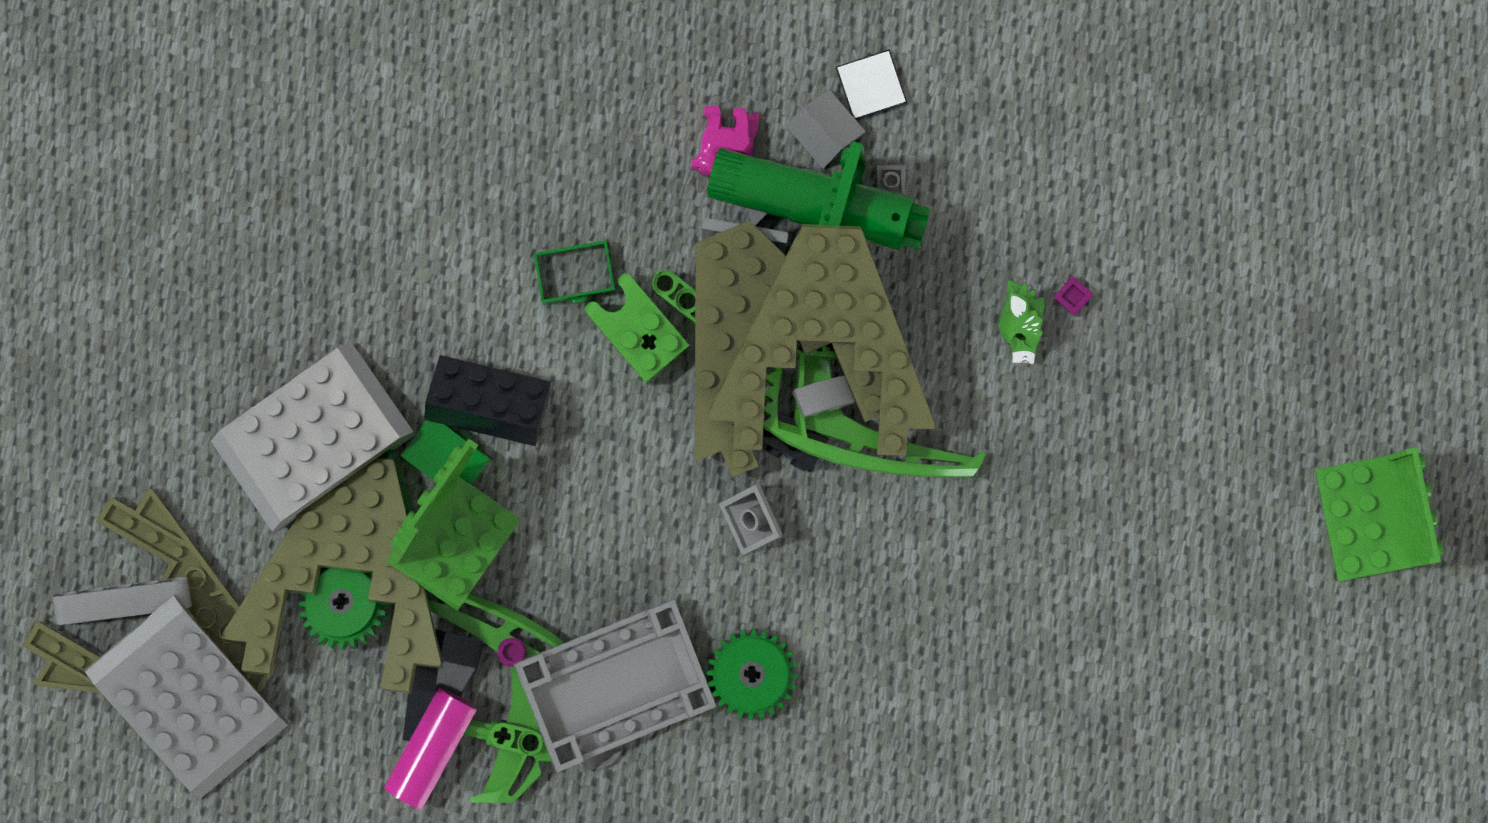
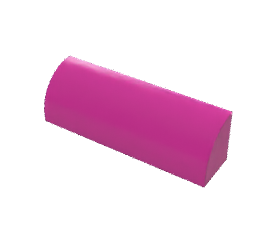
(430, 748)

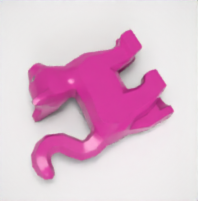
(715, 136)

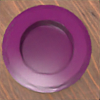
(511, 651)

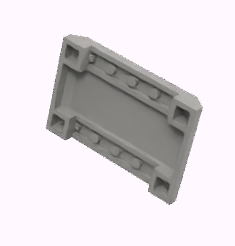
(311, 435)
(614, 685)
(185, 698)

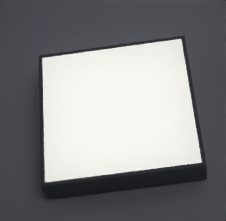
(871, 85)

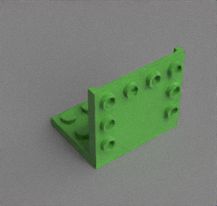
(1379, 515)
(451, 533)

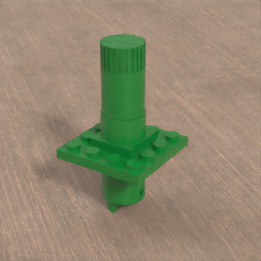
(819, 198)

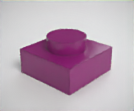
(1072, 296)

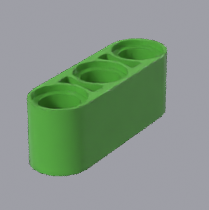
(674, 295)

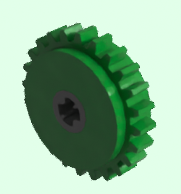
(346, 624)
(768, 660)

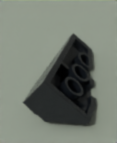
(460, 662)

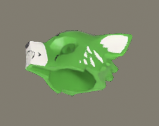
(1022, 315)

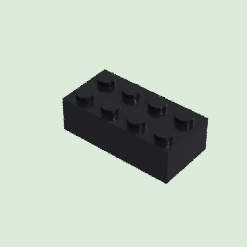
(487, 400)

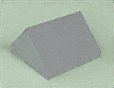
(825, 128)
(751, 519)

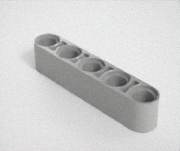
(118, 600)

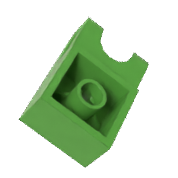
(638, 319)

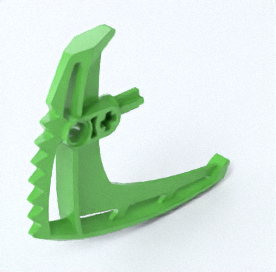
(815, 367)
(520, 719)

